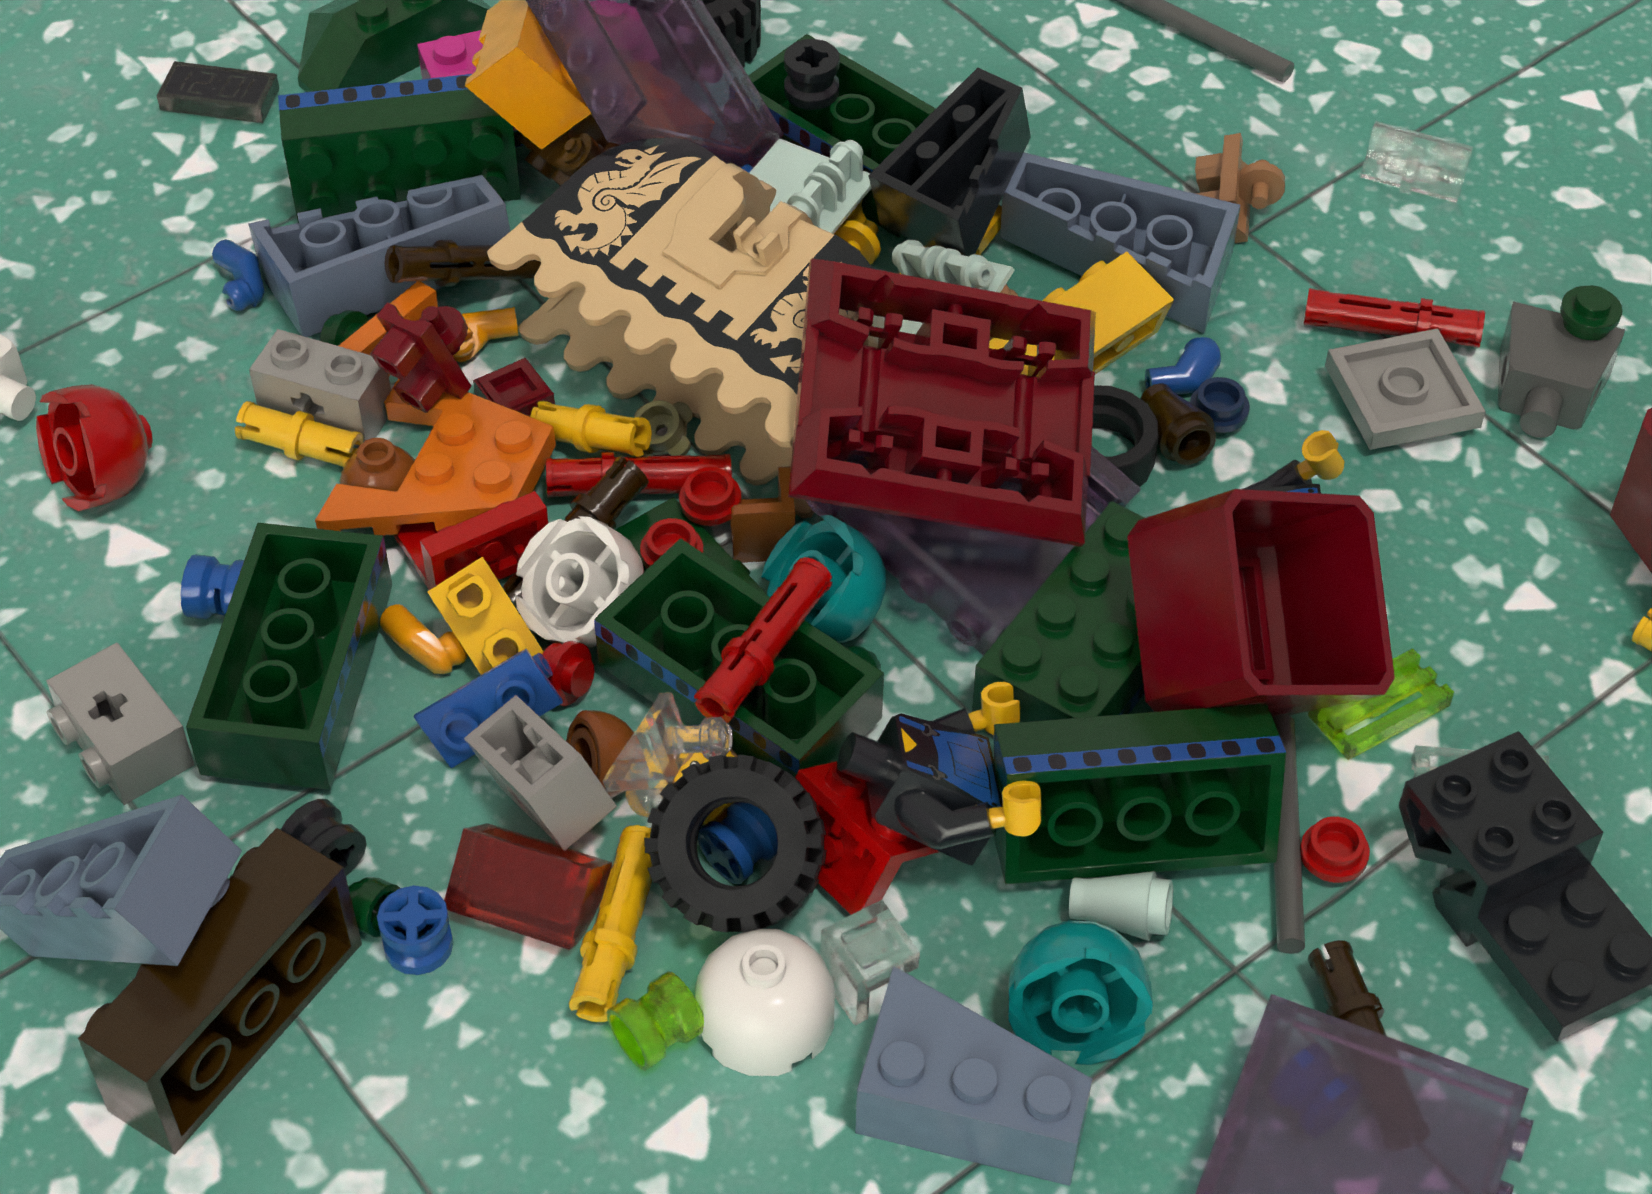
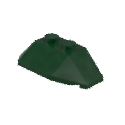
(377, 39)

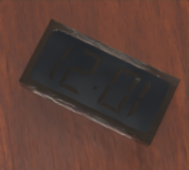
(218, 92)

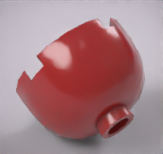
(92, 444)

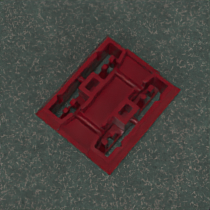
(941, 406)

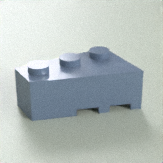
(968, 1087)

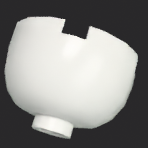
(572, 576)
(765, 1002)

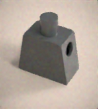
(1549, 372)

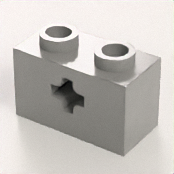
(322, 380)
(118, 723)
(540, 772)

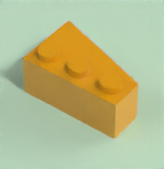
(523, 75)

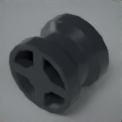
(811, 74)
(321, 828)

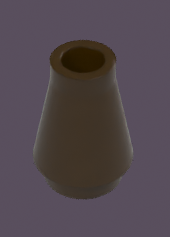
(1183, 429)

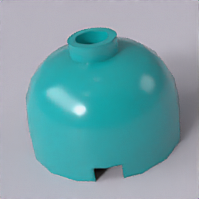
(854, 568)
(1080, 992)

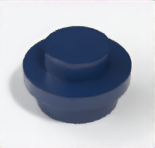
(1224, 402)

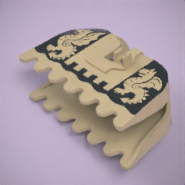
(683, 287)

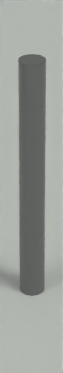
(1215, 37)
(1288, 867)

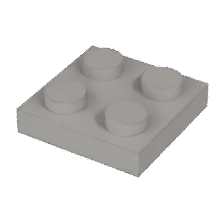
(1404, 389)

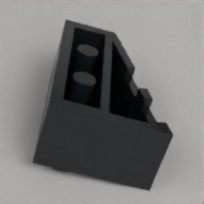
(955, 165)

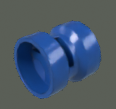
(208, 586)

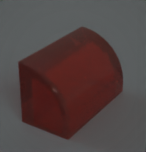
(526, 885)

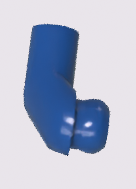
(244, 265)
(1195, 366)

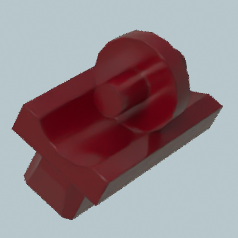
(422, 354)

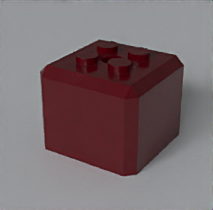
(1261, 602)

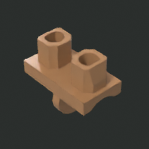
(1232, 180)

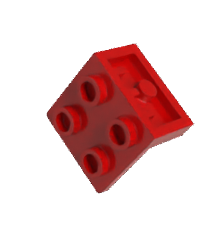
(495, 535)
(860, 851)

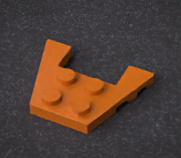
(466, 467)

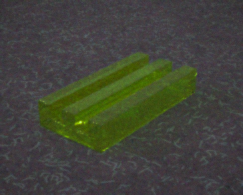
(1408, 680)

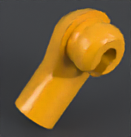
(486, 326)
(420, 643)

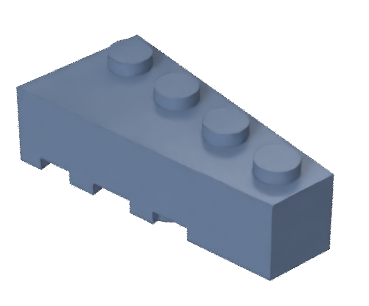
(1095, 216)
(340, 259)
(117, 886)

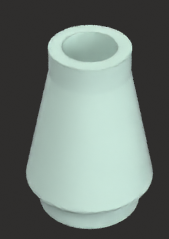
(1128, 903)

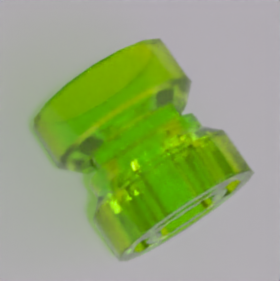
(656, 1020)

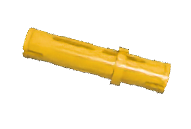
(610, 945)

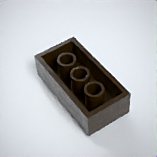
(256, 962)

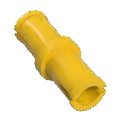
(595, 429)
(296, 434)

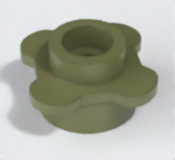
(675, 419)

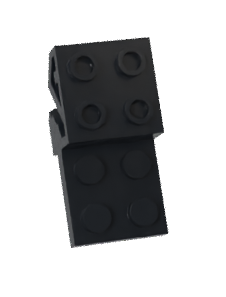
(1528, 883)

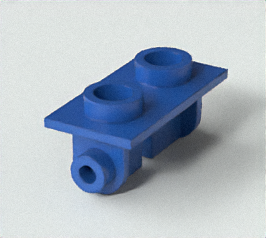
(469, 706)

